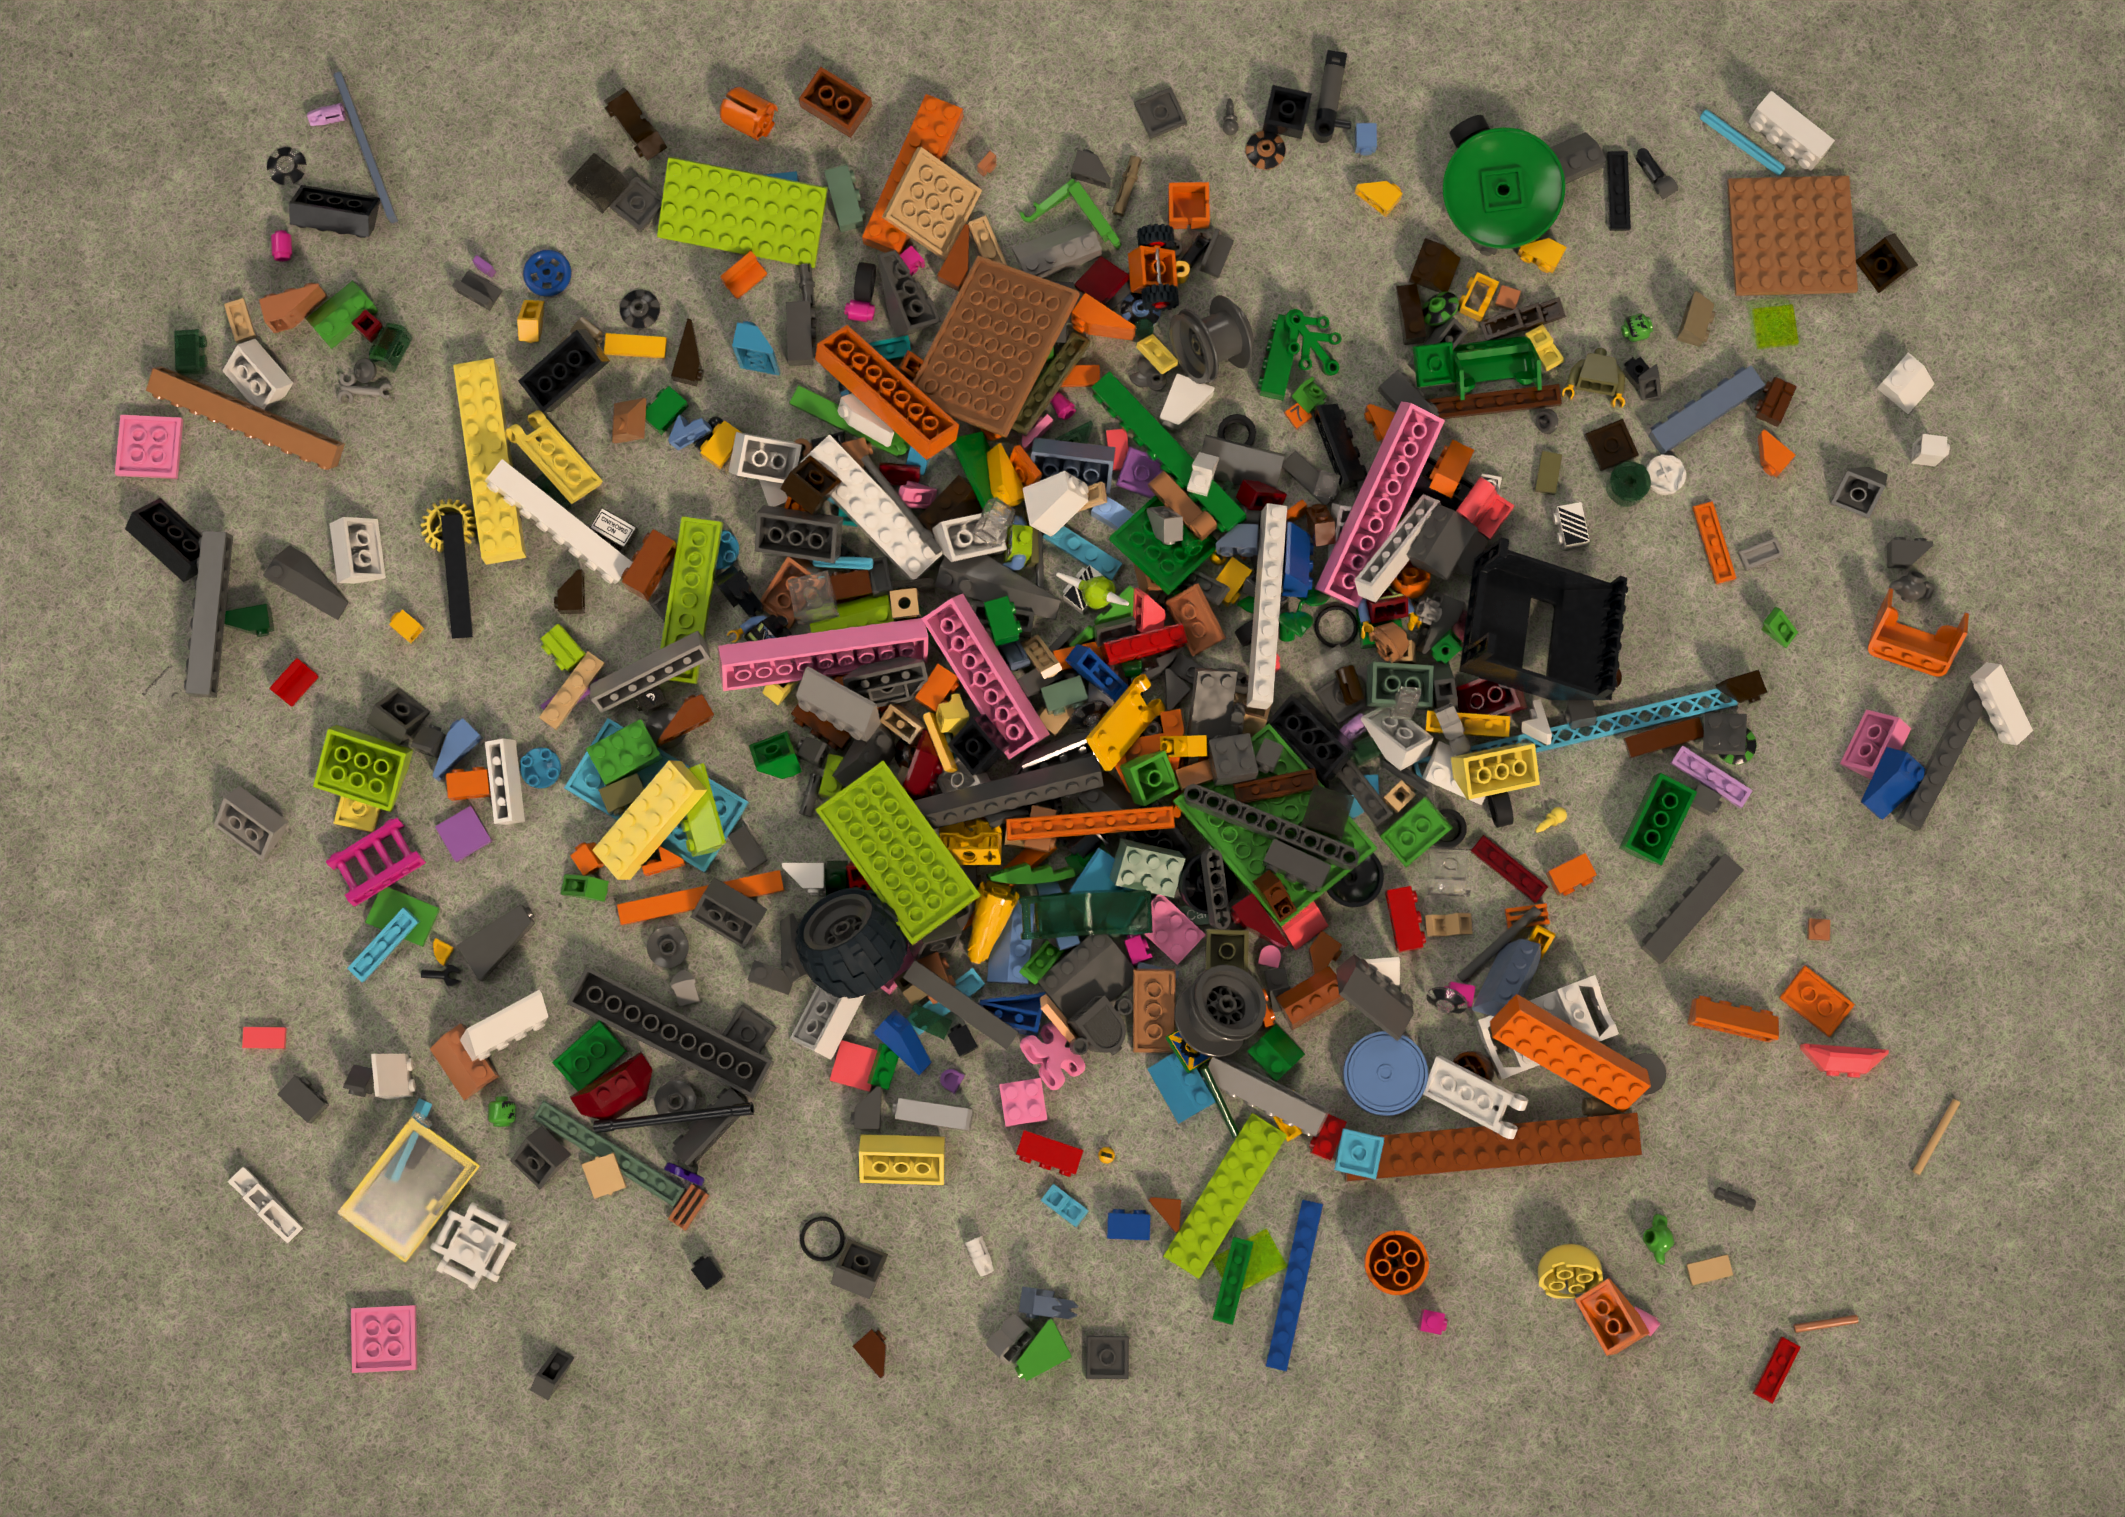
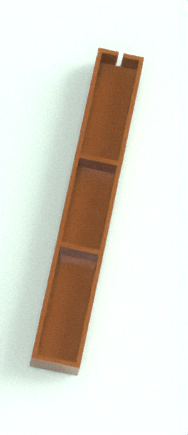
(1485, 1149)

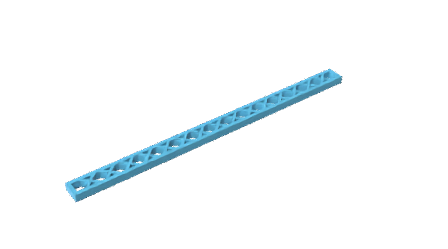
(1641, 724)

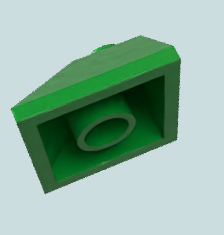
(776, 756)

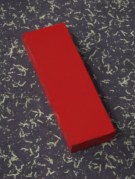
(1776, 1370)

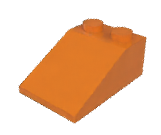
(1098, 320)
(1611, 1317)

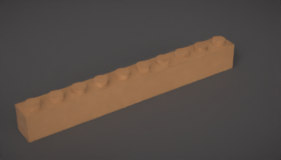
(245, 417)

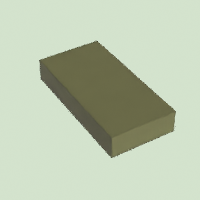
(1548, 472)

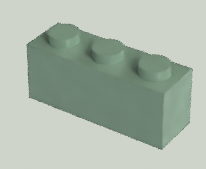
(845, 198)

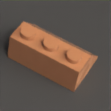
(464, 1073)

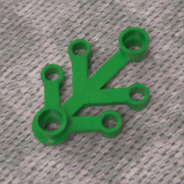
(1310, 340)

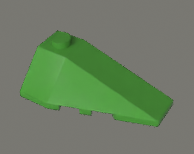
(1115, 612)

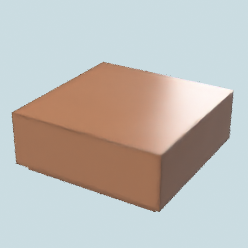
(1507, 297)

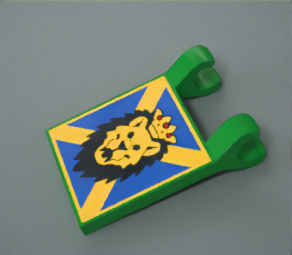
(1187, 1056)

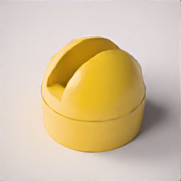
(1216, 560)
(1108, 1150)

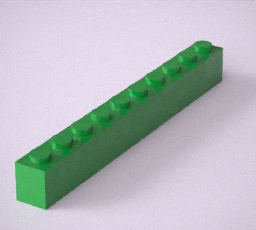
(1164, 449)

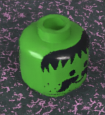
(1637, 327)
(501, 1112)

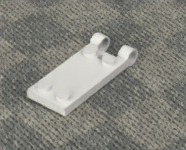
(1473, 1096)

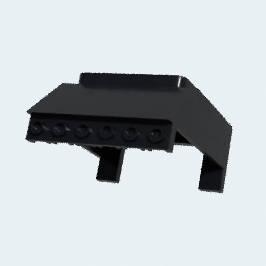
(1583, 629)

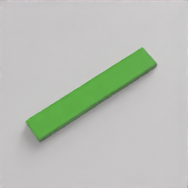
(827, 412)

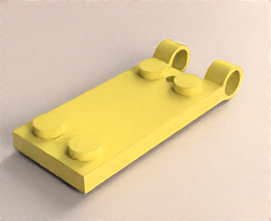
(555, 457)

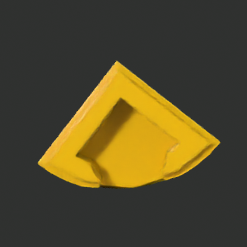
(442, 951)

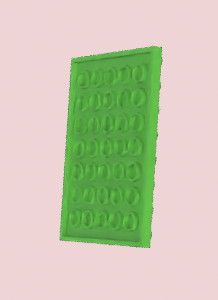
(1246, 850)

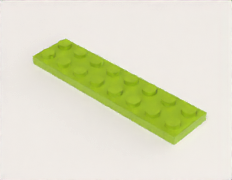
(691, 584)
(1225, 1195)

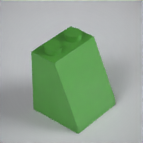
(1043, 1352)

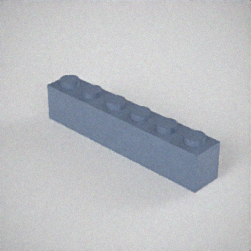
(1705, 410)

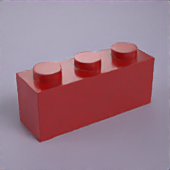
(1405, 919)
(1049, 1153)

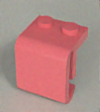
(1485, 508)

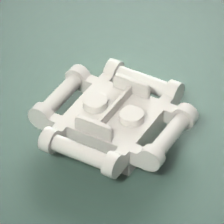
(473, 1245)

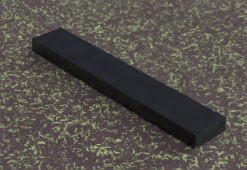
(457, 576)

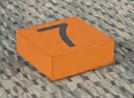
(1297, 416)

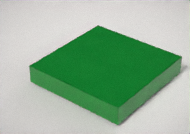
(1434, 364)

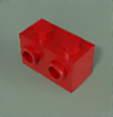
(1328, 1138)

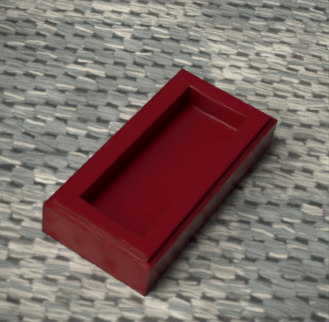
(900, 473)

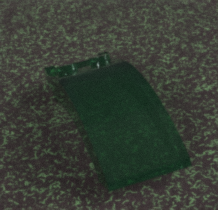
(1087, 913)

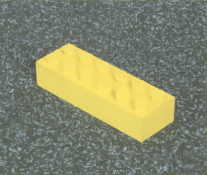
(649, 820)

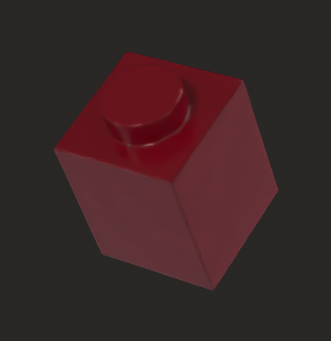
(367, 326)

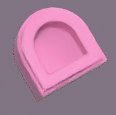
(1270, 956)

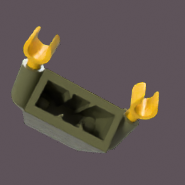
(1597, 375)

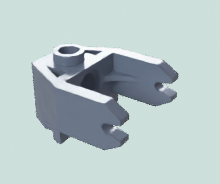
(1042, 1303)

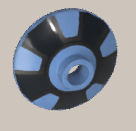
(1131, 313)

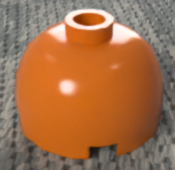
(1411, 581)

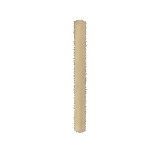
(1936, 1137)

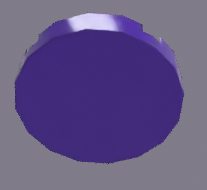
(683, 1173)

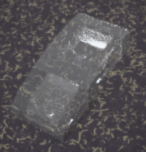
(1405, 703)

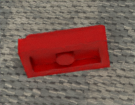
(294, 682)

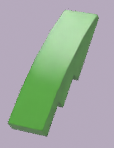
(1025, 875)

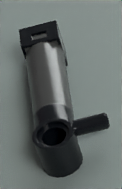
(1330, 96)

